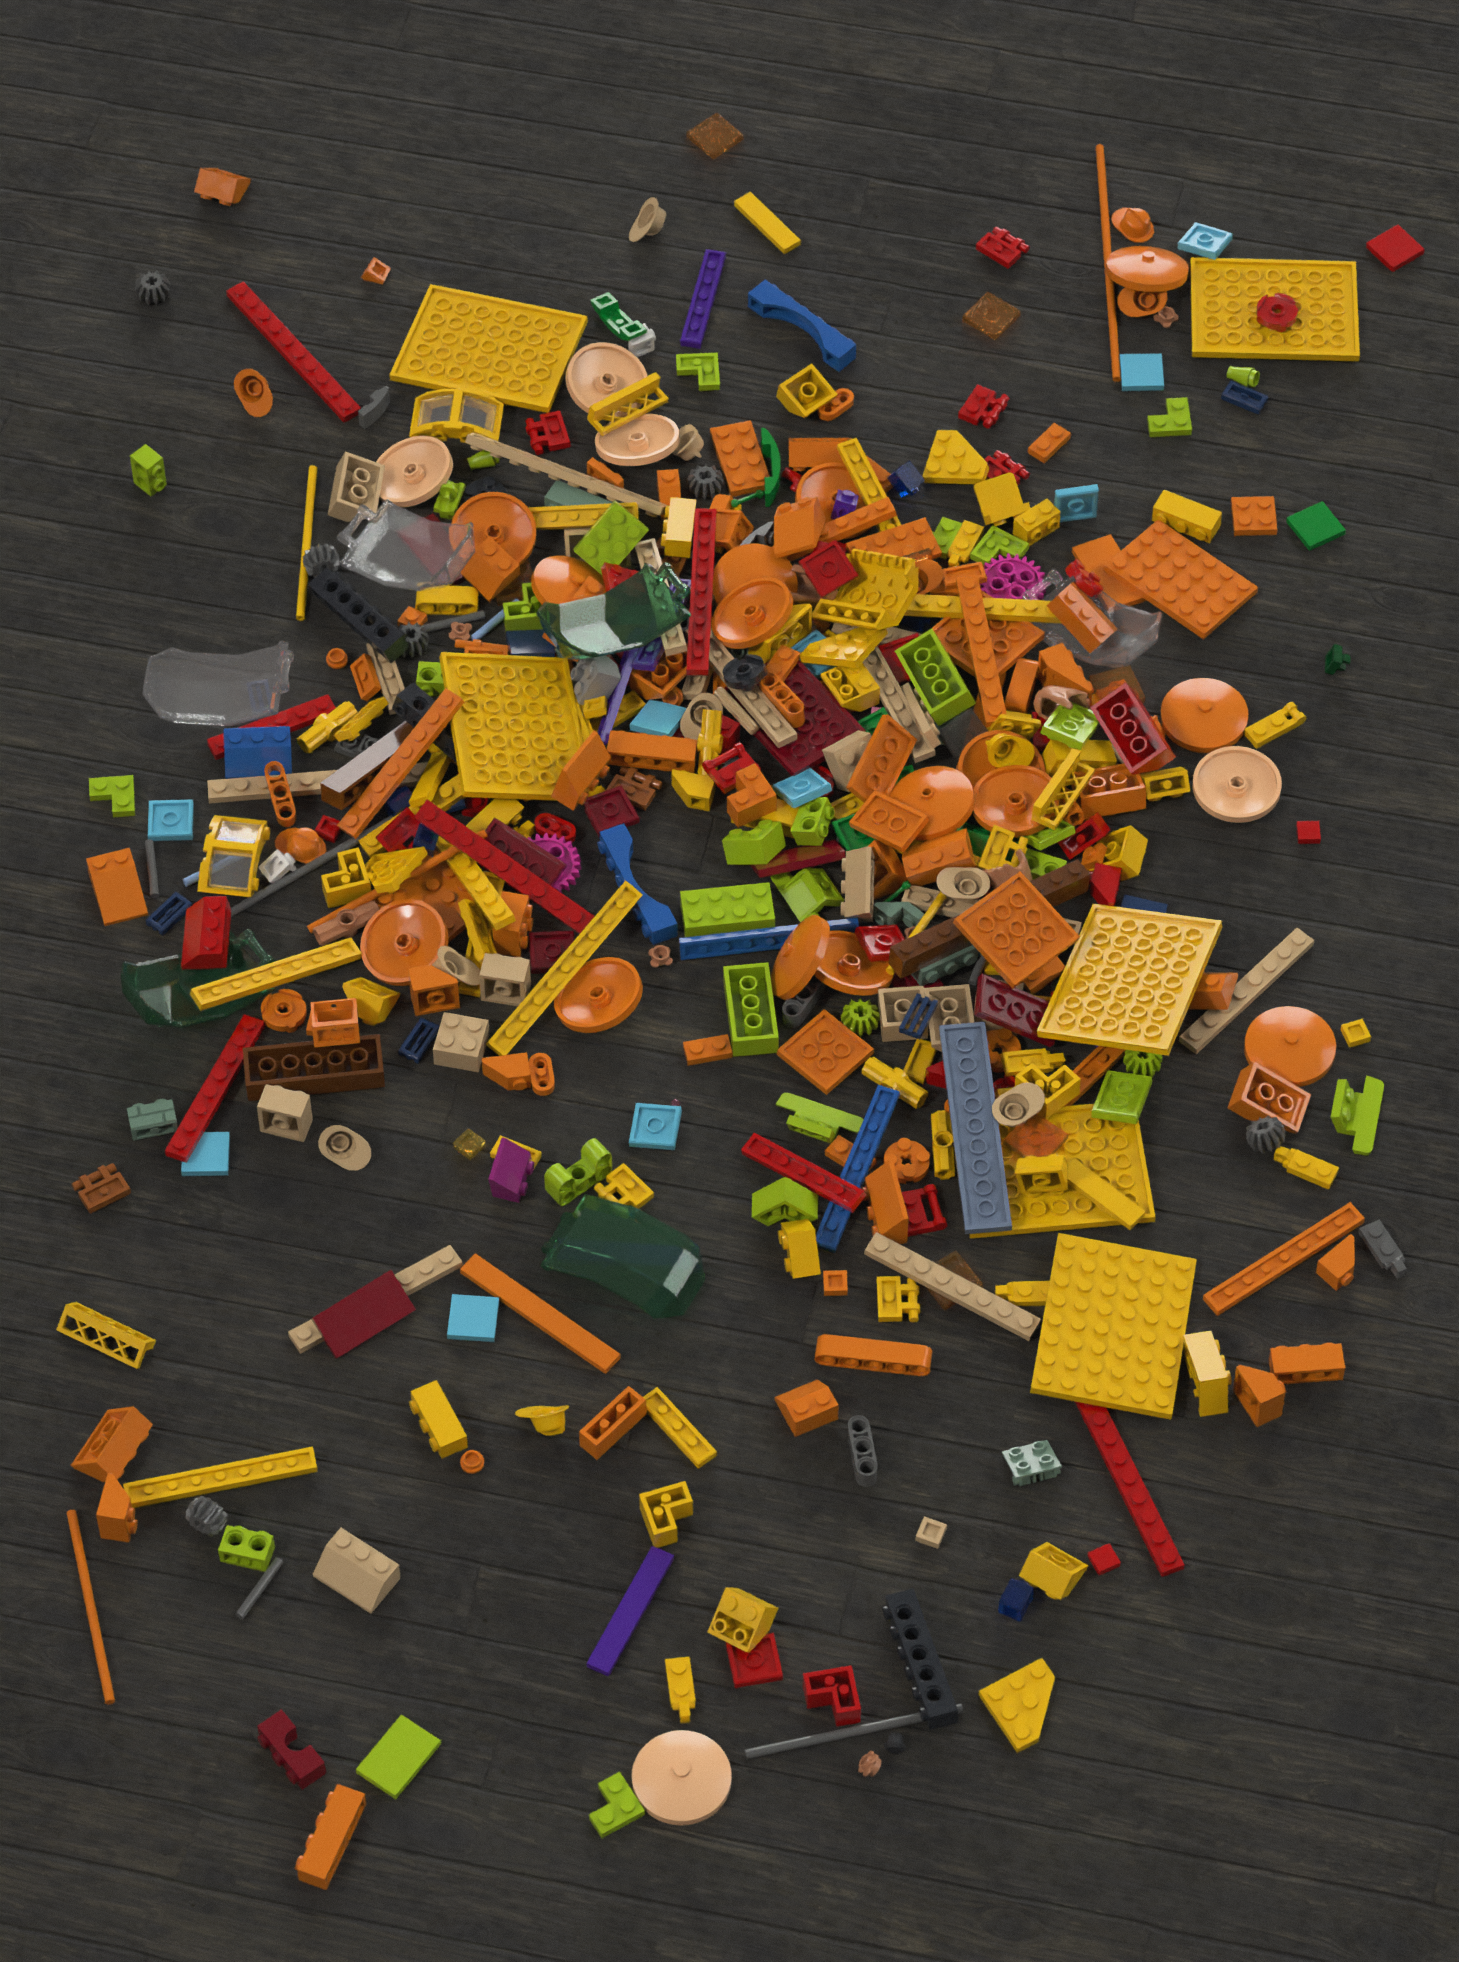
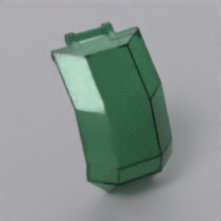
(618, 619)
(162, 988)
(627, 1255)

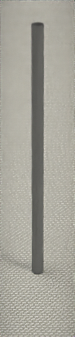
(302, 871)
(836, 1735)

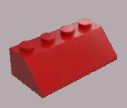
(1132, 731)

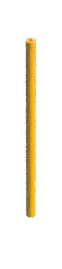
(306, 543)

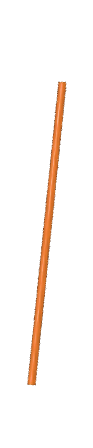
(1112, 319)

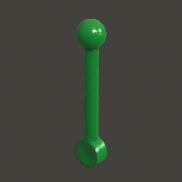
(759, 494)
(905, 886)

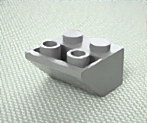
(594, 678)

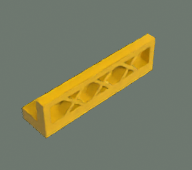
(634, 393)
(1056, 785)
(108, 1326)

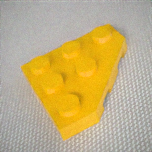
(954, 461)
(844, 649)
(392, 868)
(1021, 1703)

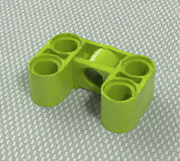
(592, 1168)

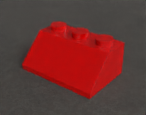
(207, 934)

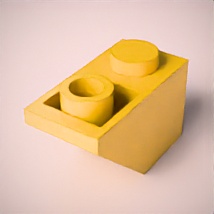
(694, 789)

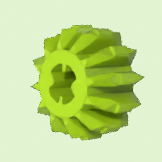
(860, 1017)
(1142, 1062)

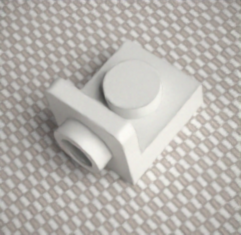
(642, 344)
(277, 865)

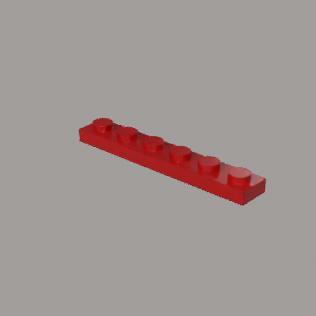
(295, 717)
(803, 1172)

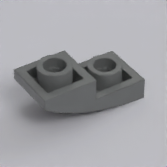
(378, 403)
(762, 535)
(354, 747)

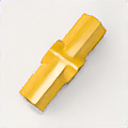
(326, 726)
(710, 738)
(895, 1079)
(942, 1155)

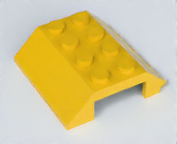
(876, 596)

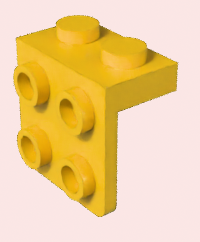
(1000, 499)
(1017, 723)

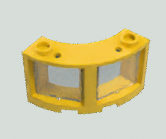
(456, 415)
(232, 856)

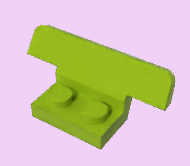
(807, 891)
(1358, 1112)
(817, 1119)

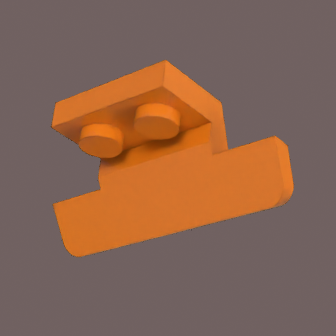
(731, 525)

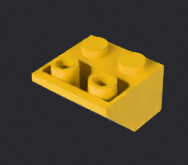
(852, 687)
(742, 1619)

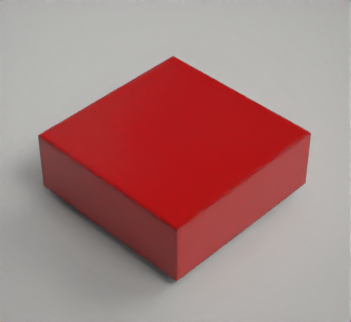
(328, 828)
(1308, 832)
(1104, 1559)

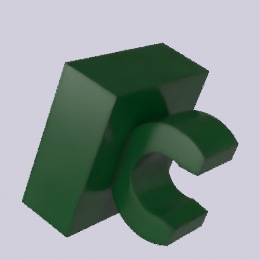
(1336, 660)

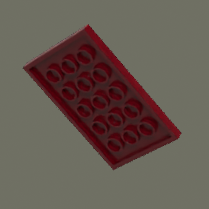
(823, 725)

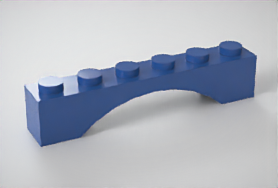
(773, 303)
(655, 917)

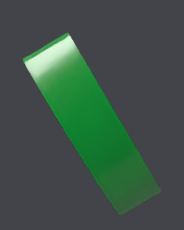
(615, 319)
(770, 450)

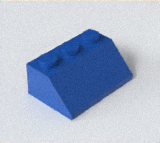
(252, 748)

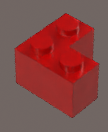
(834, 1688)

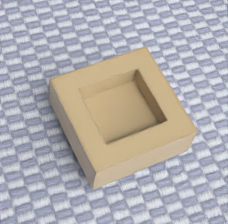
(931, 1532)

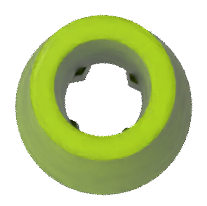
(1244, 375)
(482, 460)

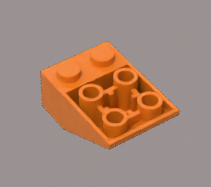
(1058, 668)

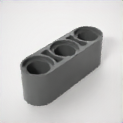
(800, 1006)
(862, 1441)

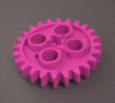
(1011, 577)
(568, 855)

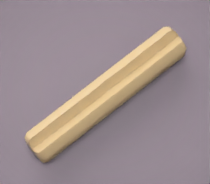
(736, 710)

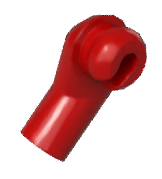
(793, 477)

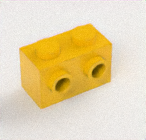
(1037, 522)
(1166, 782)

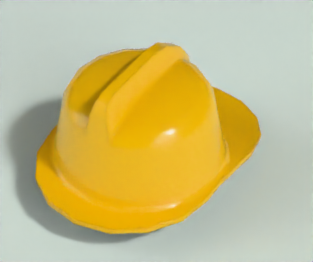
(1009, 750)
(546, 1419)

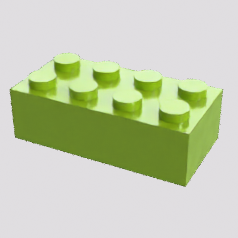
(935, 677)
(727, 909)
(750, 1009)

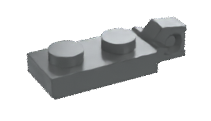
(1383, 1248)

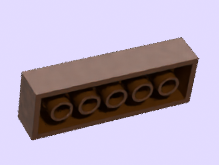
(315, 1069)

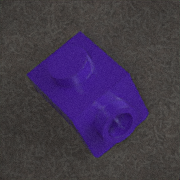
(844, 503)

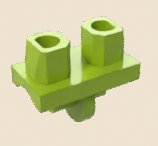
(449, 499)

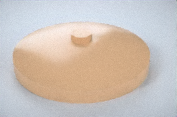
(600, 372)
(639, 441)
(414, 470)
(1237, 784)
(681, 1777)

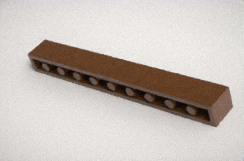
(947, 939)

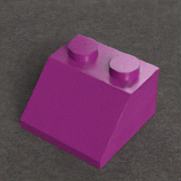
(510, 1171)

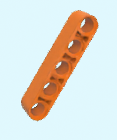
(873, 1355)

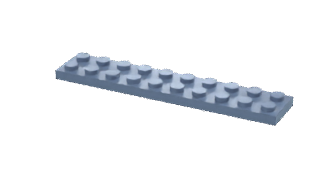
(975, 1128)

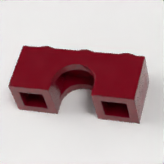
(301, 1766)

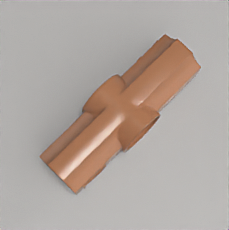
(337, 928)

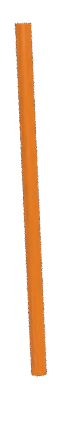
(373, 894)
(90, 1607)

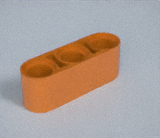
(1021, 685)
(783, 699)
(280, 784)

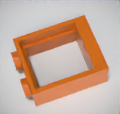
(342, 1017)

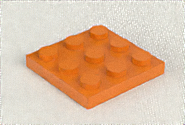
(825, 1051)

